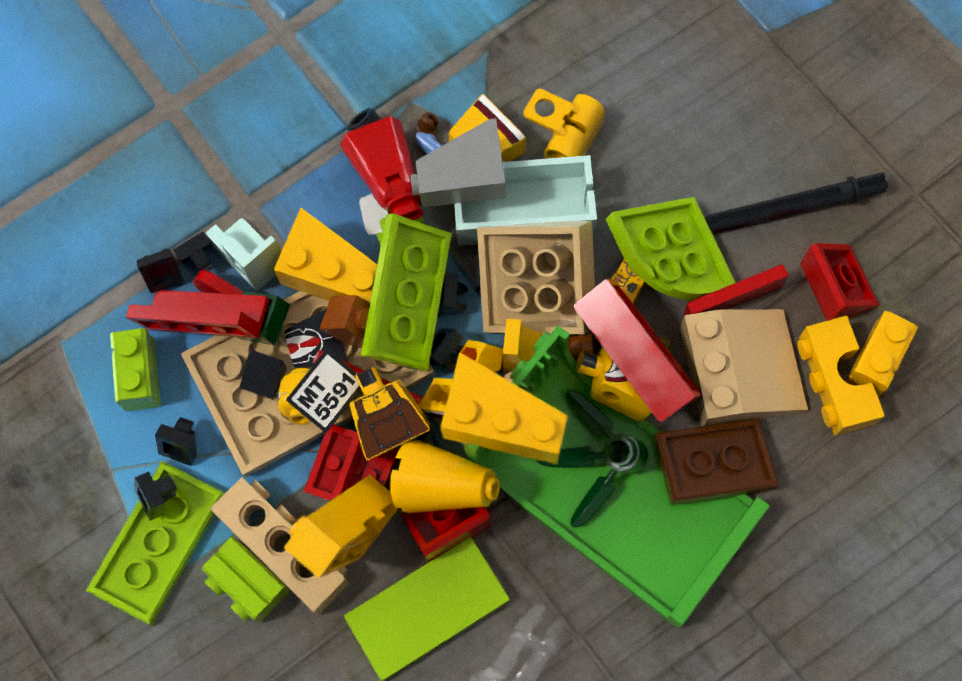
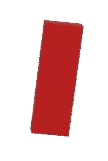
(739, 292)

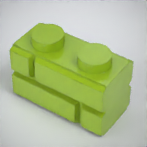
(135, 369)
(245, 580)

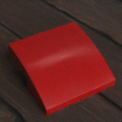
(343, 464)

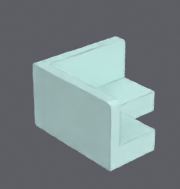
(247, 252)

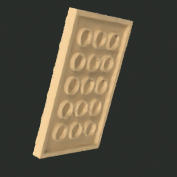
(253, 423)

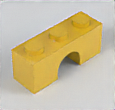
(844, 405)

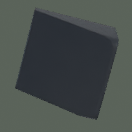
(262, 374)

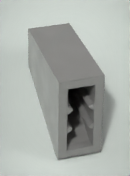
(462, 169)

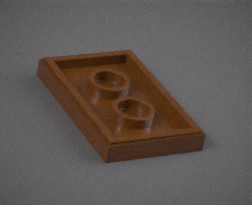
(715, 461)

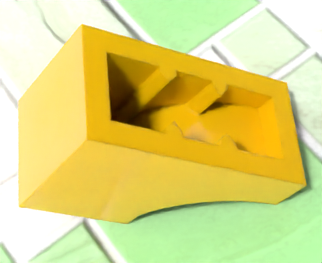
(518, 344)

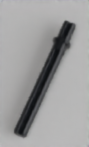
(797, 203)

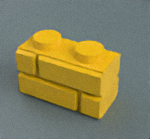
(882, 352)

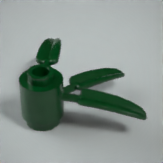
(613, 454)

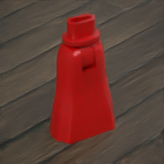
(385, 164)

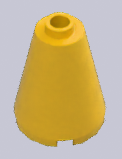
(439, 480)

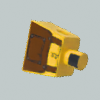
(385, 414)

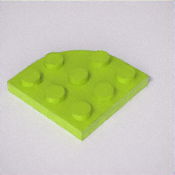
(671, 248)

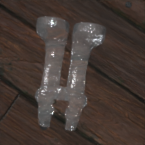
(517, 643)

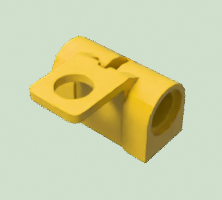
(572, 123)

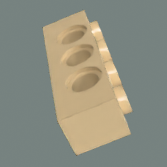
(235, 511)

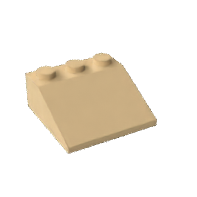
(535, 274)
(742, 365)

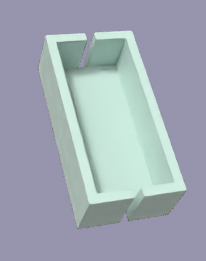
(534, 194)

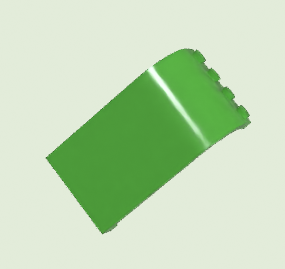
(637, 537)

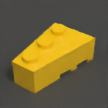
(323, 262)
(500, 415)
(342, 528)

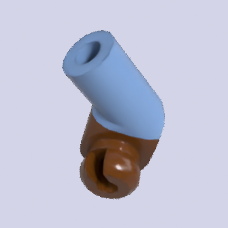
(427, 132)

